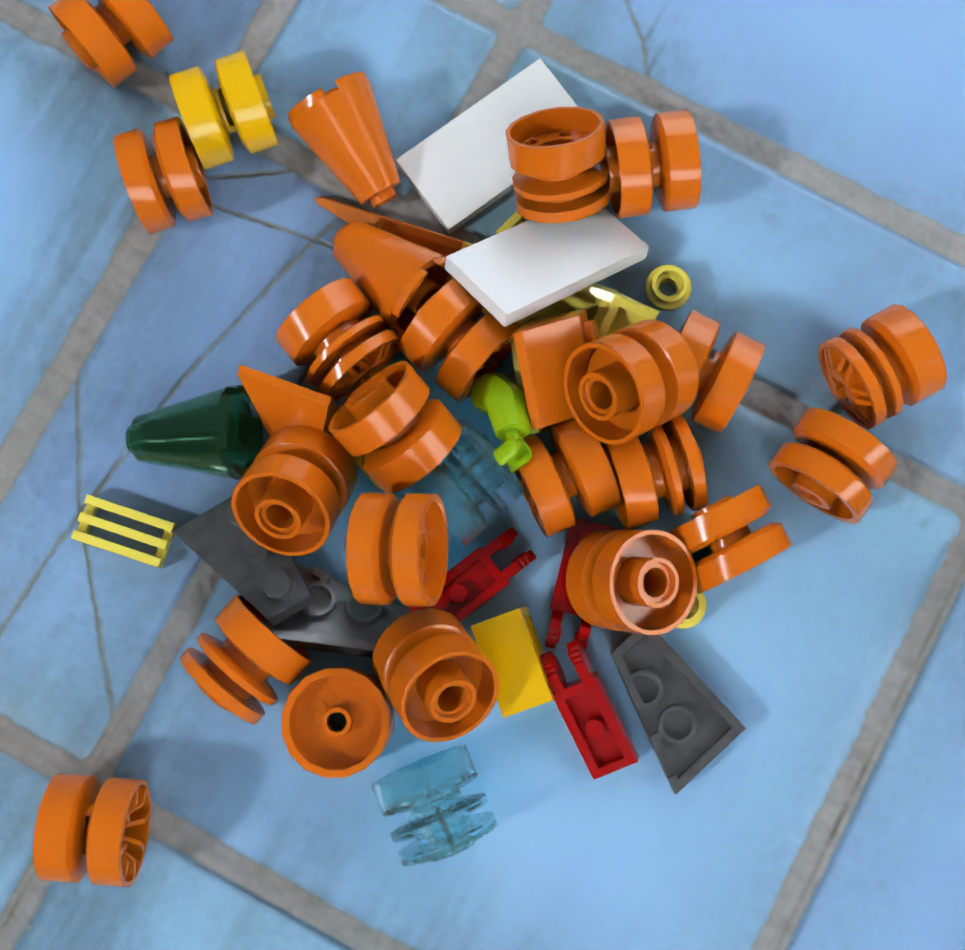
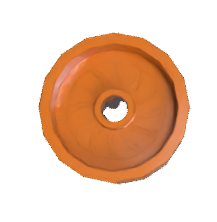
(163, 175)
(833, 465)
(729, 538)
(397, 549)
(314, 738)

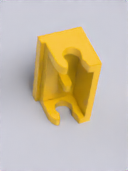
(515, 653)

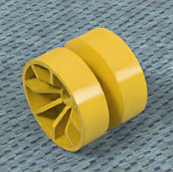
(235, 106)

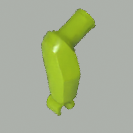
(508, 412)

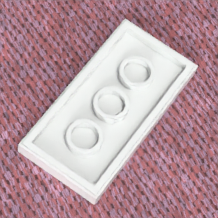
(467, 160)
(543, 263)

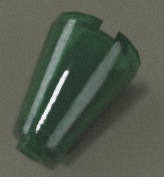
(200, 434)

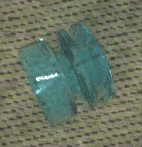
(468, 480)
(434, 806)

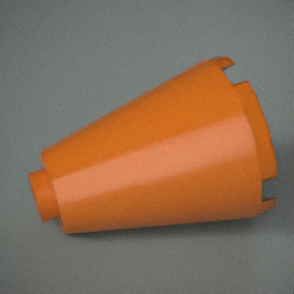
(349, 138)
(390, 271)

